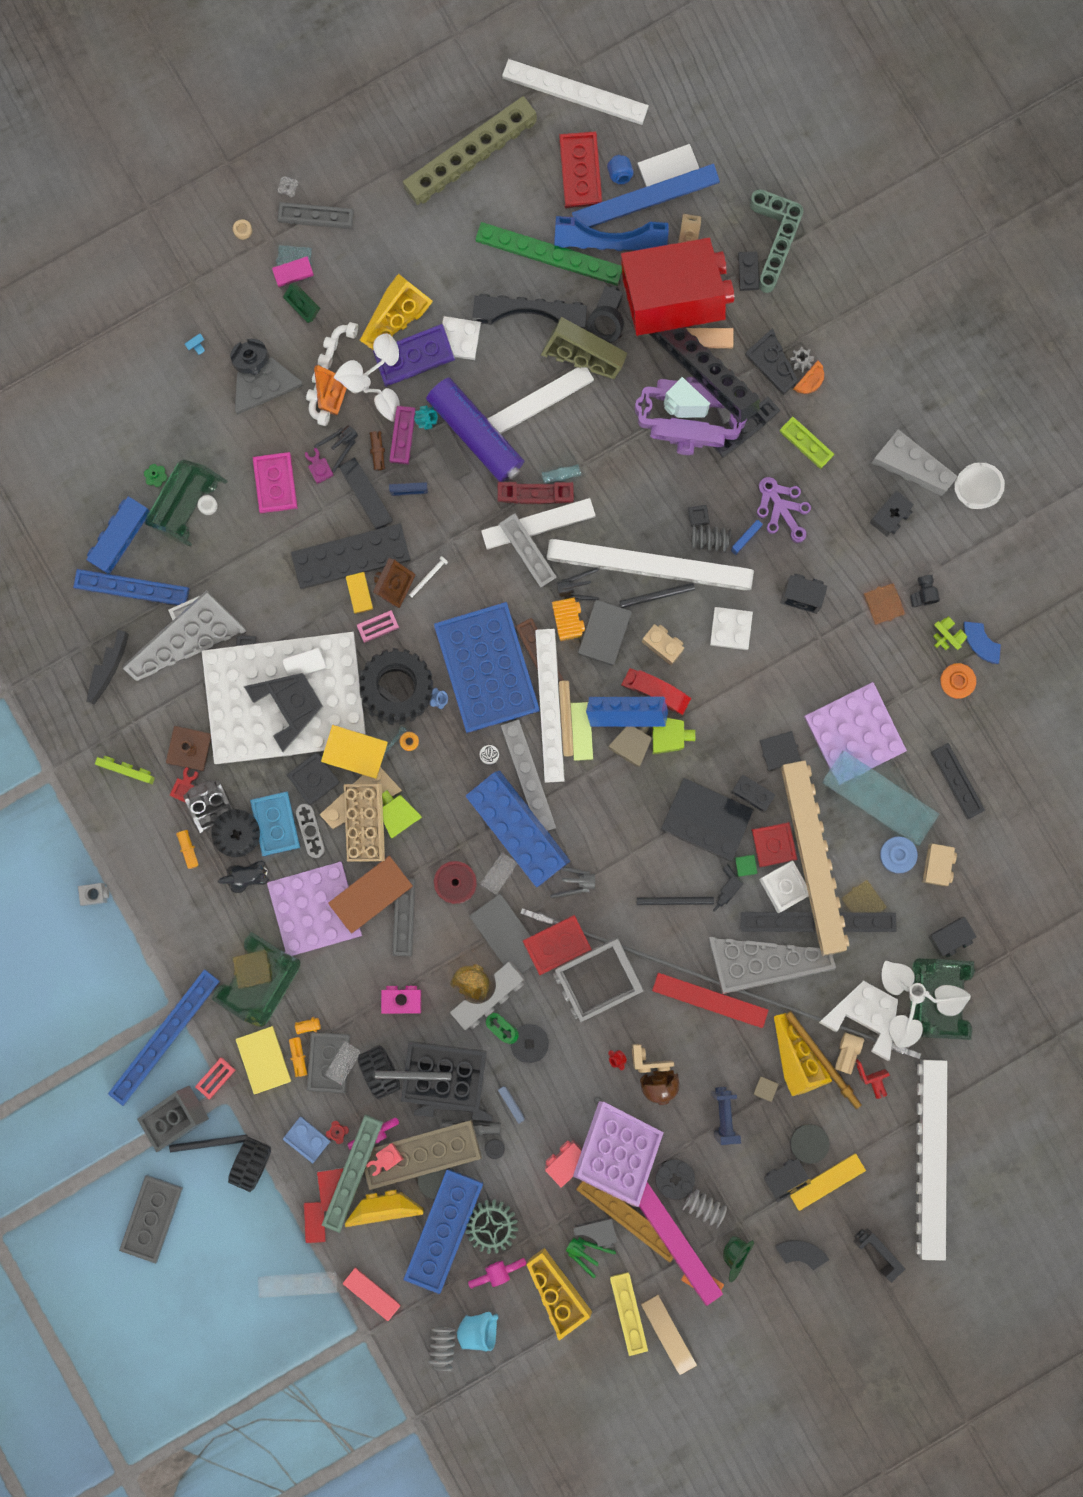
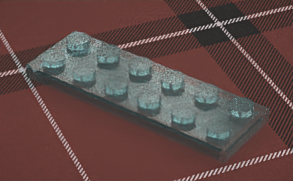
(880, 798)

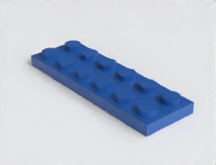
(443, 1231)

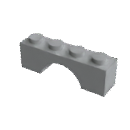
(469, 1011)

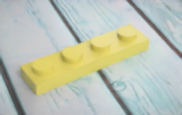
(628, 1313)

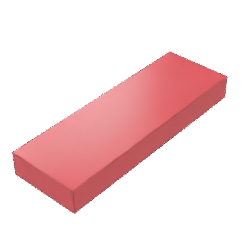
(371, 1294)

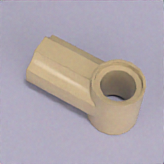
(850, 1048)

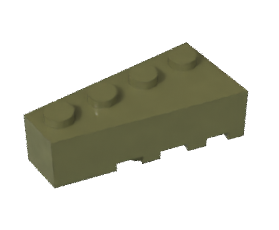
(583, 349)

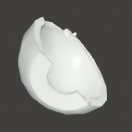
(979, 485)

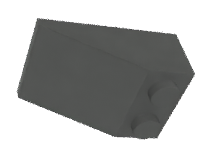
(173, 1118)

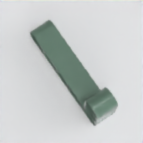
(782, 238)

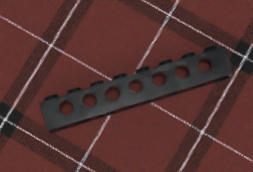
(709, 372)

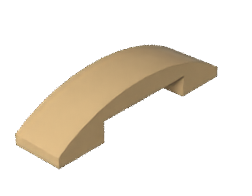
(668, 1334)

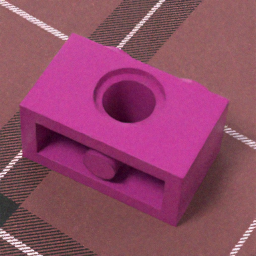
(390, 1006)

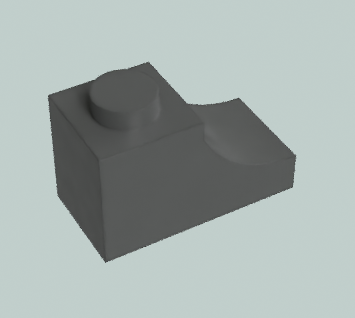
(600, 1230)

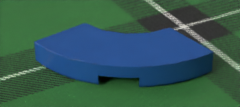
(980, 643)

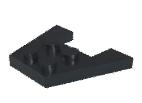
(295, 700)

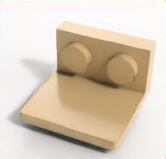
(639, 1054)

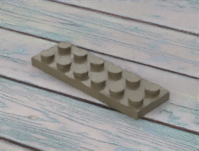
(427, 1154)

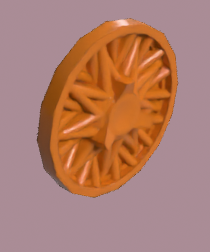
(958, 681)

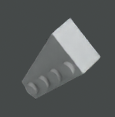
(914, 464)

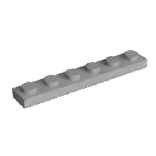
(527, 773)

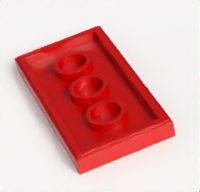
(580, 169)

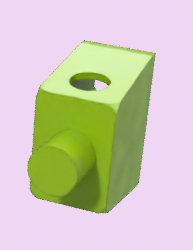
(670, 737)
(397, 814)

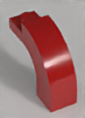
(655, 687)

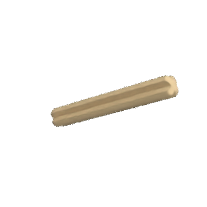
(566, 723)

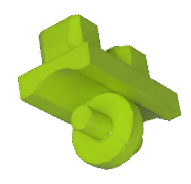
(955, 640)

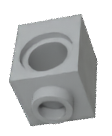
(85, 891)

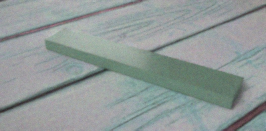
(352, 1173)

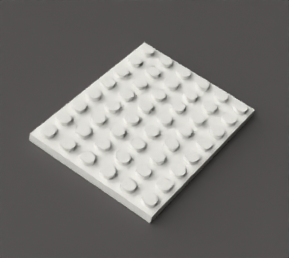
(246, 728)

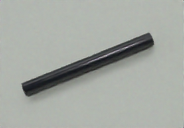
(657, 595)
(675, 900)
(207, 1143)

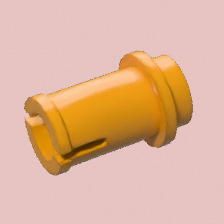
(308, 1025)

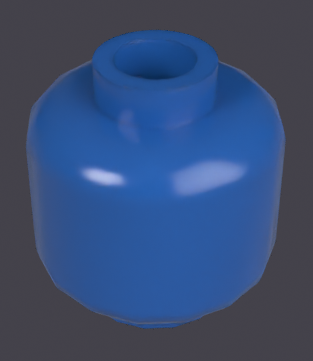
(620, 169)

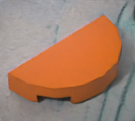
(812, 379)

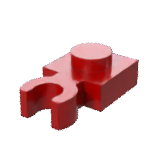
(181, 787)

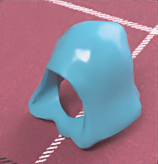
(478, 1332)

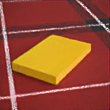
(354, 751)

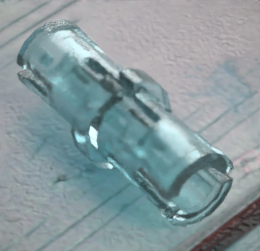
(561, 474)

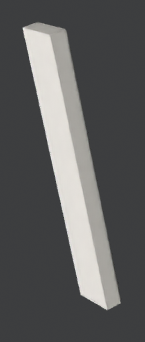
(541, 399)
(543, 522)

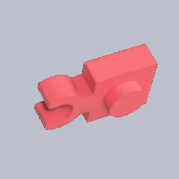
(387, 1158)

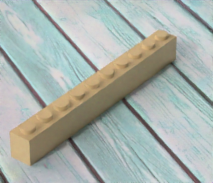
(813, 858)

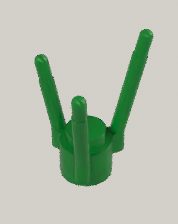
(576, 1250)

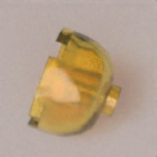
(471, 981)

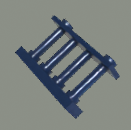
(726, 1134)

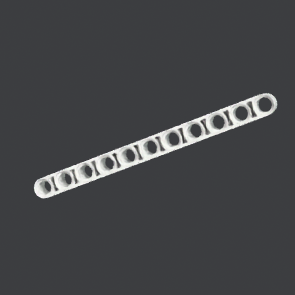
(650, 564)

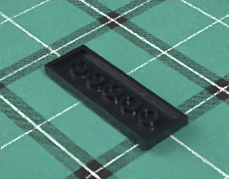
(349, 556)

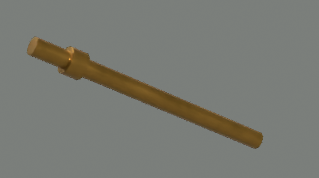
(846, 1090)

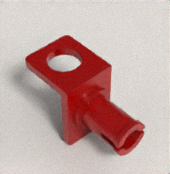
(875, 1080)

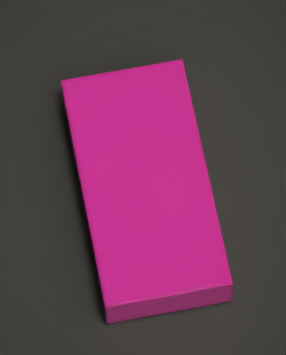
(292, 271)

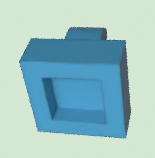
(195, 343)

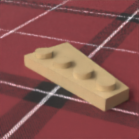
(335, 813)

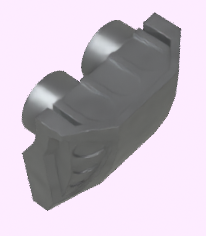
(206, 803)

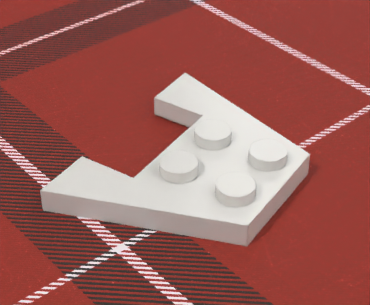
(869, 1008)

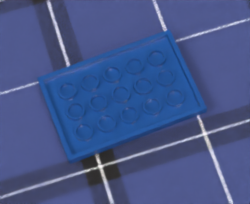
(486, 667)

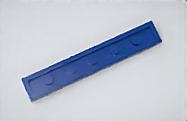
(131, 587)

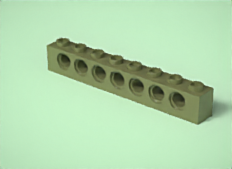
(519, 109)

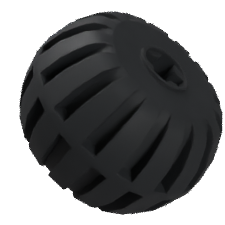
(224, 827)

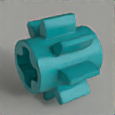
(425, 417)

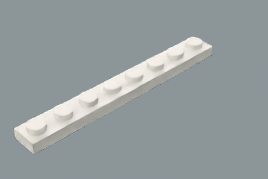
(575, 91)
(550, 705)

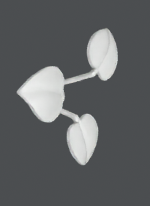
(354, 379)
(898, 978)

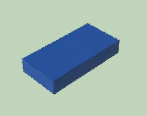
(746, 537)

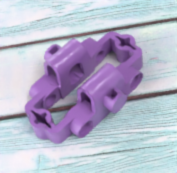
(683, 432)

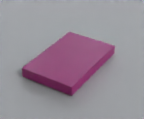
(275, 482)

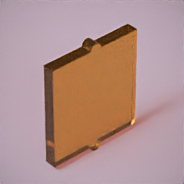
(884, 604)

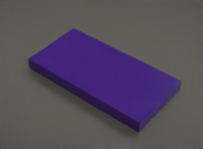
(418, 355)

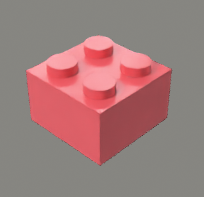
(563, 1165)

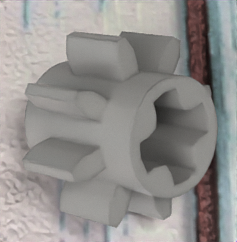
(806, 356)

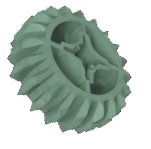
(483, 1229)

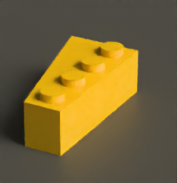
(558, 1295)

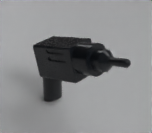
(729, 888)

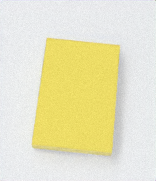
(263, 1060)

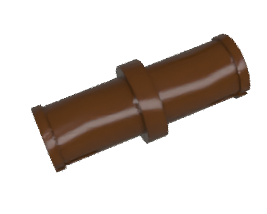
(377, 451)

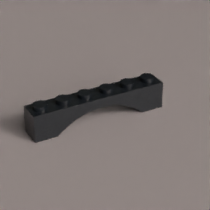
(491, 309)

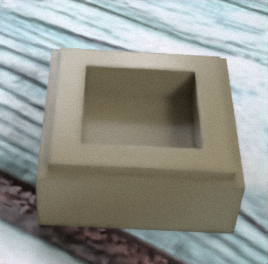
(765, 1089)

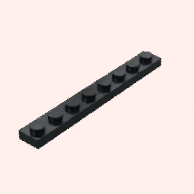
(805, 922)

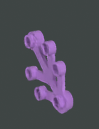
(782, 506)

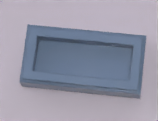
(511, 1104)

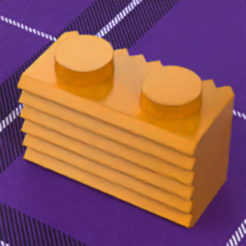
(567, 619)

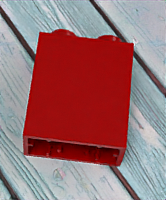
(675, 286)

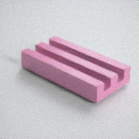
(380, 633)

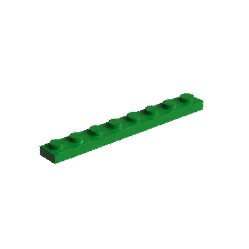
(549, 253)

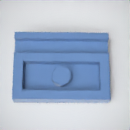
(306, 1139)

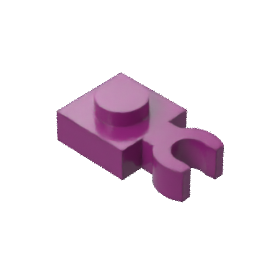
(319, 468)

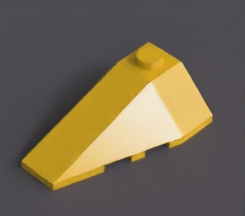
(799, 1064)

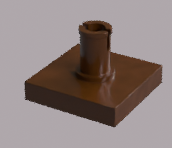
(393, 582)
(189, 748)

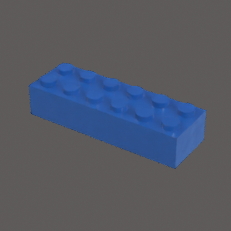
(517, 828)

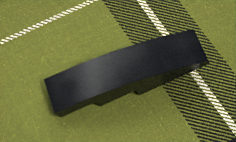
(103, 674)

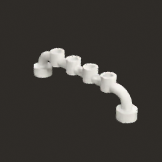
(325, 361)

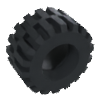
(378, 1060)
(249, 1164)

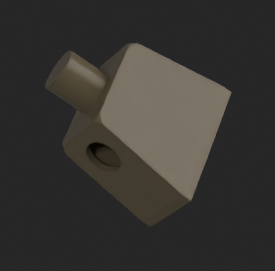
(631, 744)

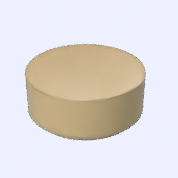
(242, 229)

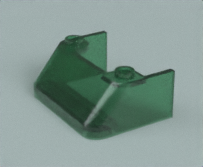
(180, 499)

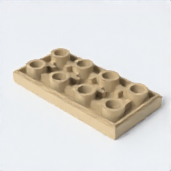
(364, 822)

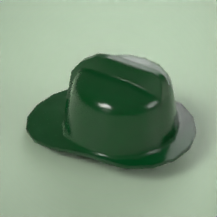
(735, 1255)

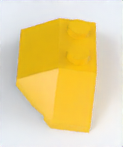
(383, 1208)

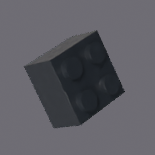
(804, 593)

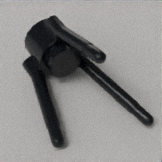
(345, 436)
(566, 586)

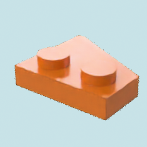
(329, 390)

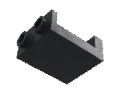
(894, 1267)

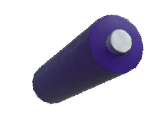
(475, 430)

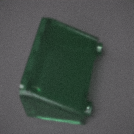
(933, 974)
(258, 1002)

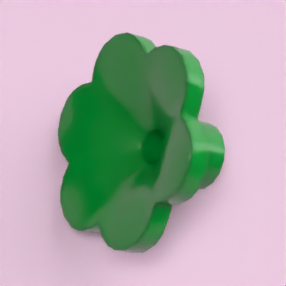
(156, 479)

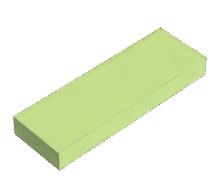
(581, 732)

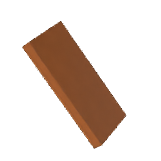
(370, 894)

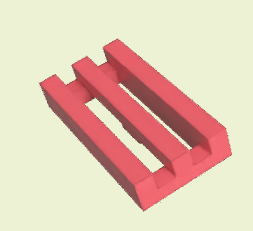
(226, 1066)

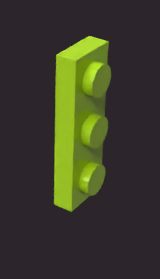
(806, 442)
(125, 769)

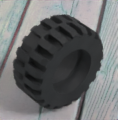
(401, 662)

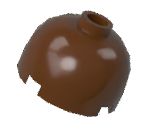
(660, 1087)

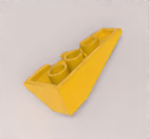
(397, 308)

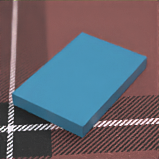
(276, 823)

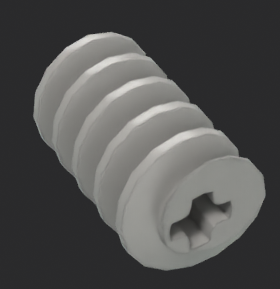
(705, 1208)
(442, 1348)

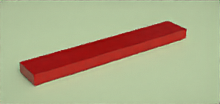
(710, 1000)

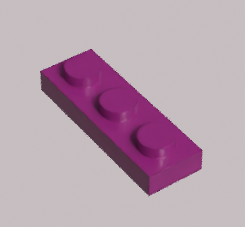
(402, 435)

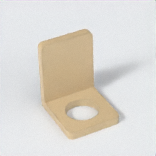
(689, 228)

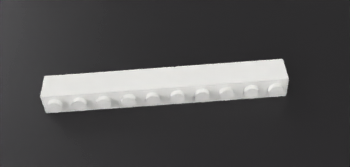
(932, 1159)

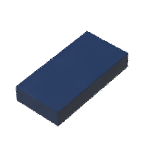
(408, 489)

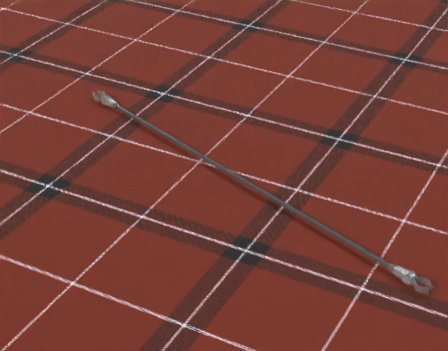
(540, 917)

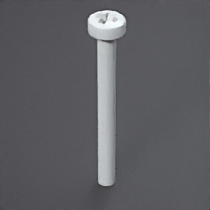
(428, 576)

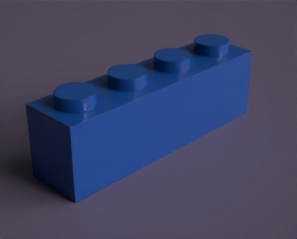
(118, 535)
(627, 711)

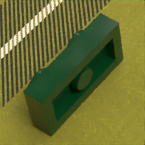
(301, 302)

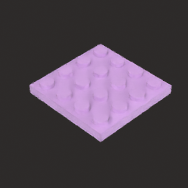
(858, 726)
(304, 910)
(618, 1154)

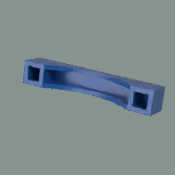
(573, 233)

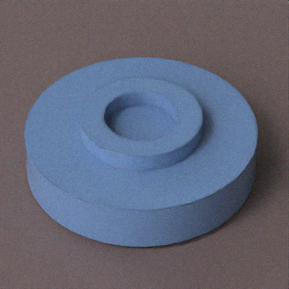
(898, 855)

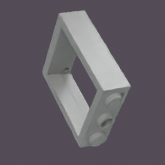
(569, 994)

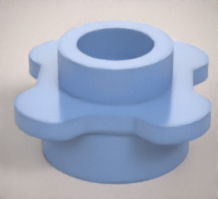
(438, 698)

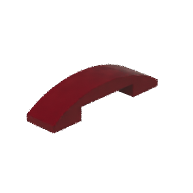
(535, 493)

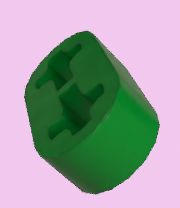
(505, 1025)

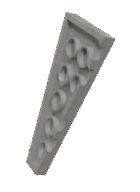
(191, 632)
(756, 964)

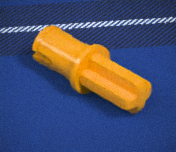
(187, 849)
(297, 1057)

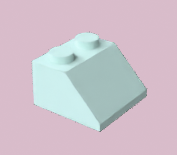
(685, 401)

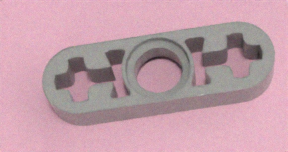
(301, 818)

